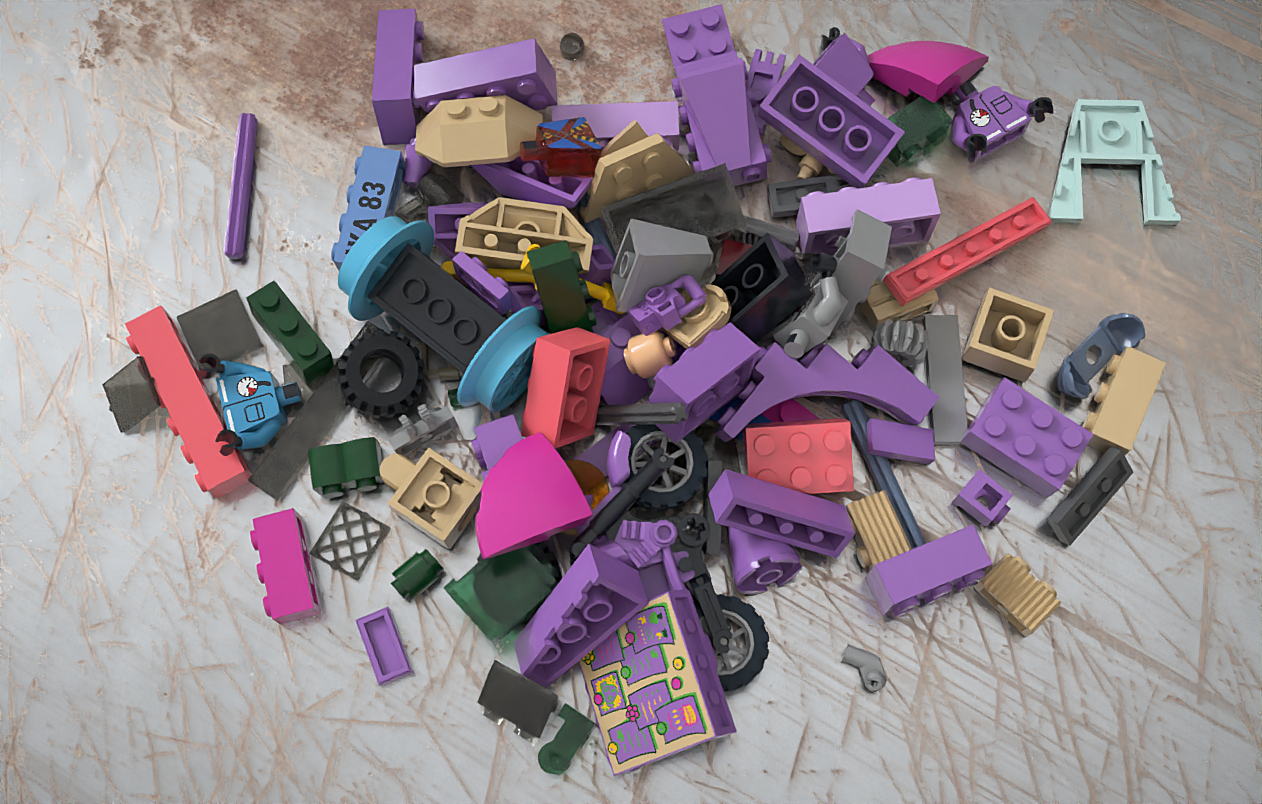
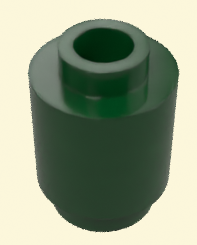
(416, 574)

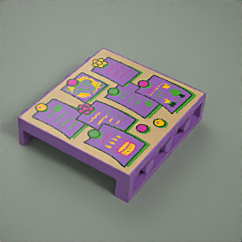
(656, 685)

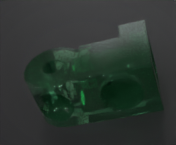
(560, 753)

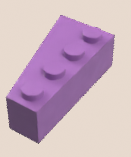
(393, 81)

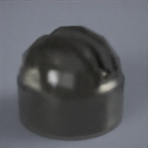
(569, 49)

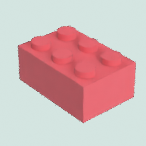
(565, 386)
(801, 454)

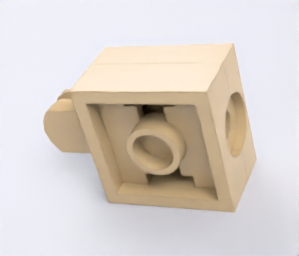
(431, 496)

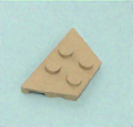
(632, 172)

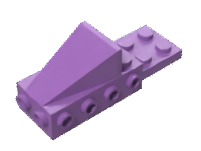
(715, 96)

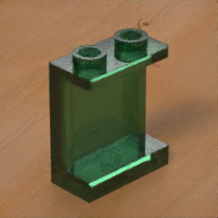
(503, 591)

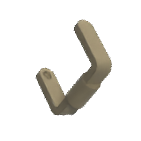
(441, 373)

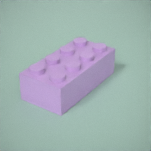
(906, 206)

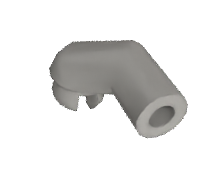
(869, 665)

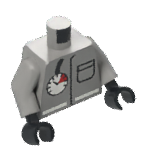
(816, 316)

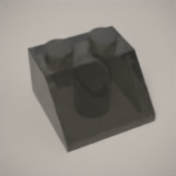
(519, 702)

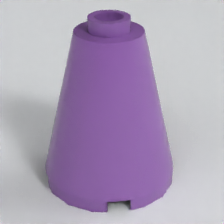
(760, 561)

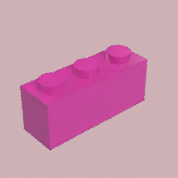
(285, 566)

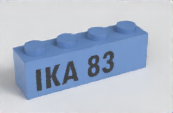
(371, 197)

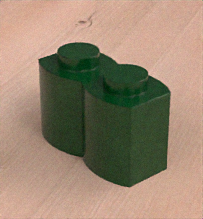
(345, 467)

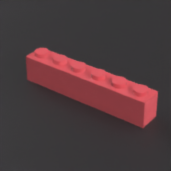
(187, 401)

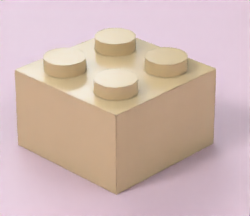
(1008, 335)

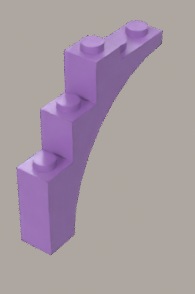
(869, 378)

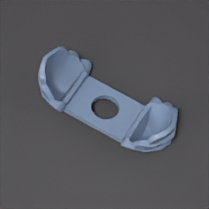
(1110, 337)

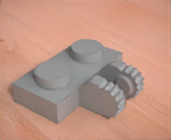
(414, 436)

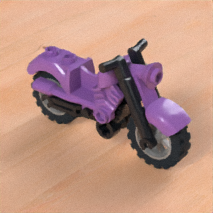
(659, 547)

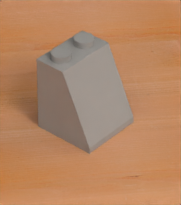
(656, 257)

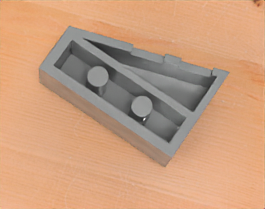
(860, 261)

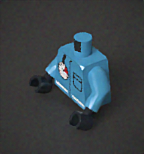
(250, 403)

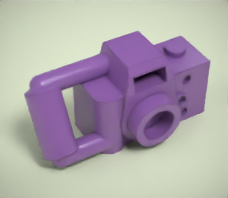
(666, 306)

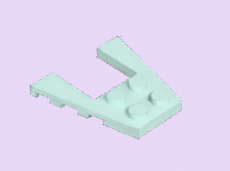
(1111, 135)

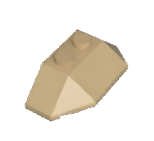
(476, 131)
(507, 227)

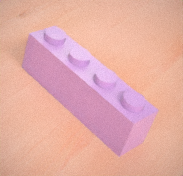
(611, 118)

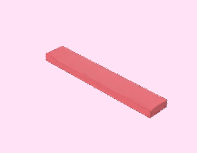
(966, 251)

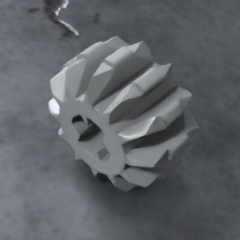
(902, 341)

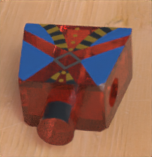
(564, 148)

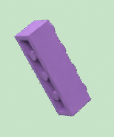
(780, 513)

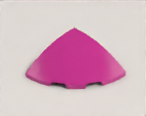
(925, 67)
(528, 498)

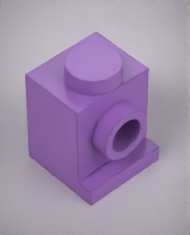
(985, 488)

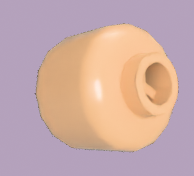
(649, 353)

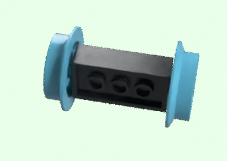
(394, 274)

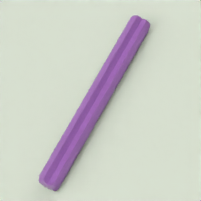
(240, 186)

